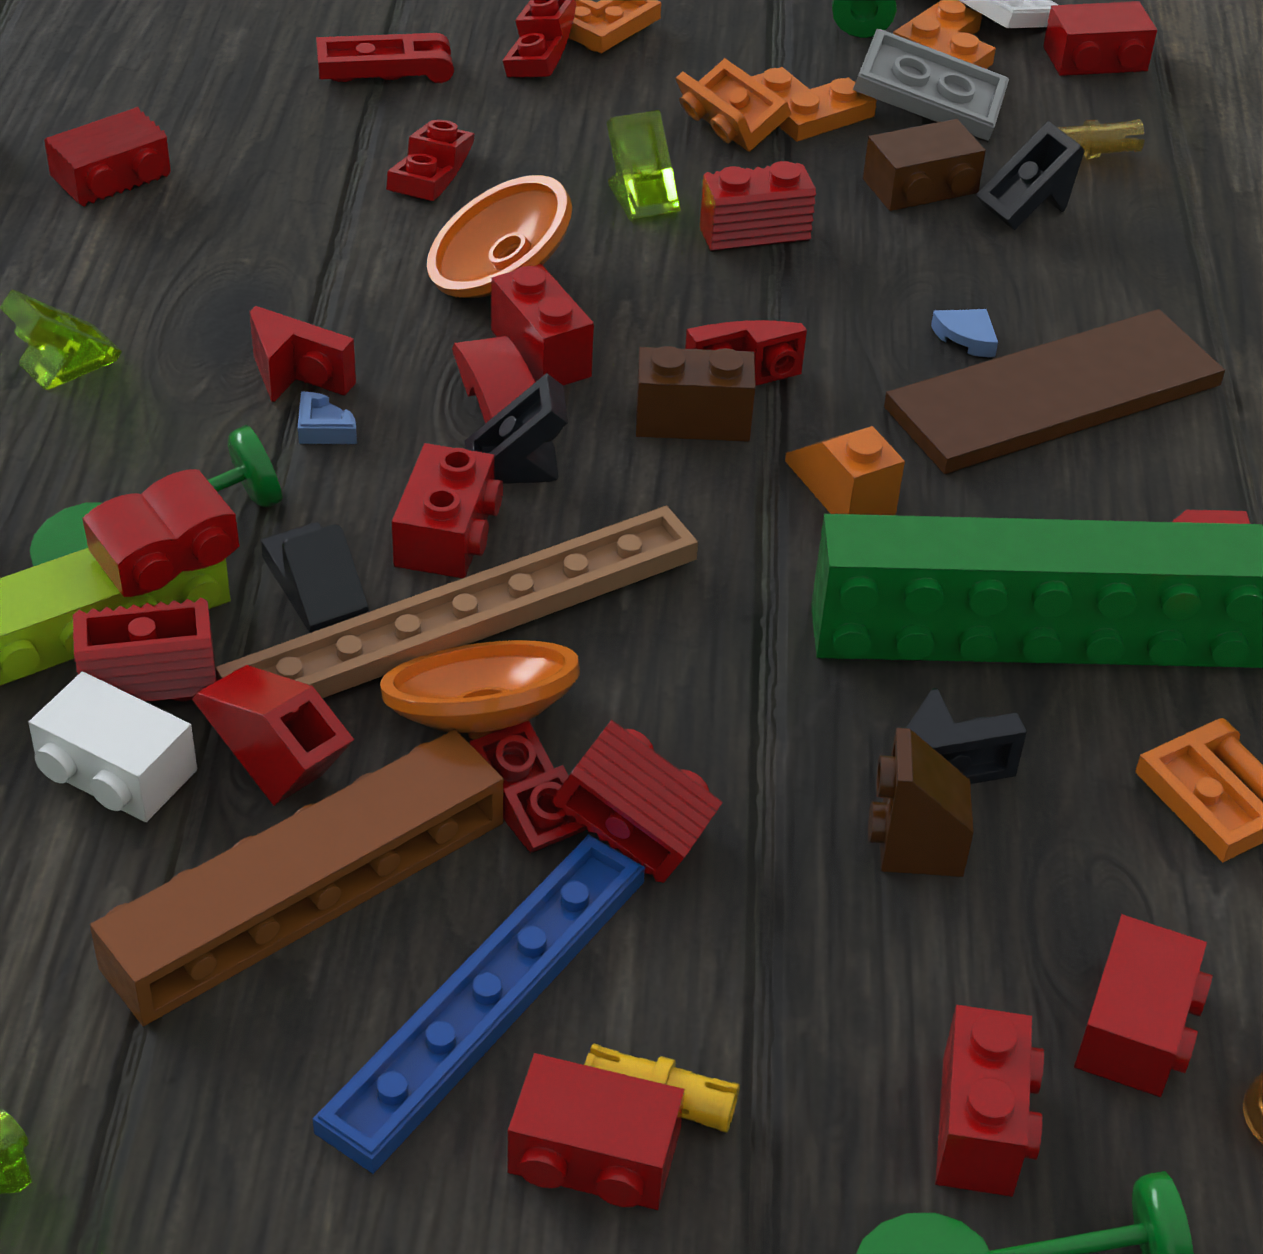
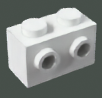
(113, 746)

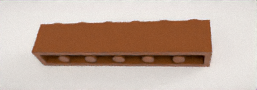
(296, 876)

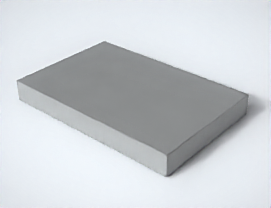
(931, 83)

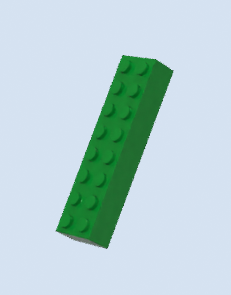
(1039, 591)

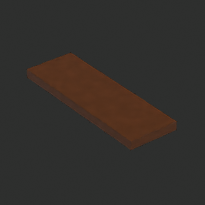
(1052, 390)

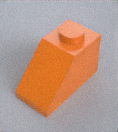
(851, 472)

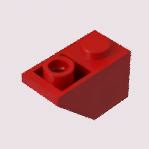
(274, 728)

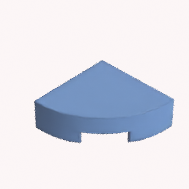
(968, 328)
(324, 422)

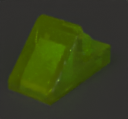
(643, 166)
(58, 342)

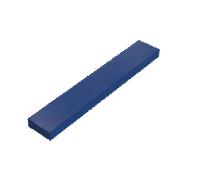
(477, 1004)

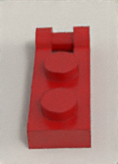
(385, 57)

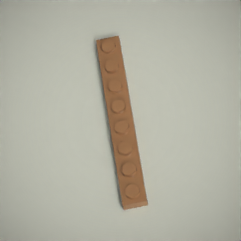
(479, 604)

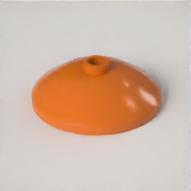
(498, 233)
(481, 685)

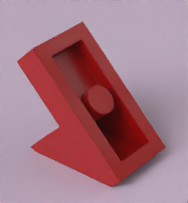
(301, 351)

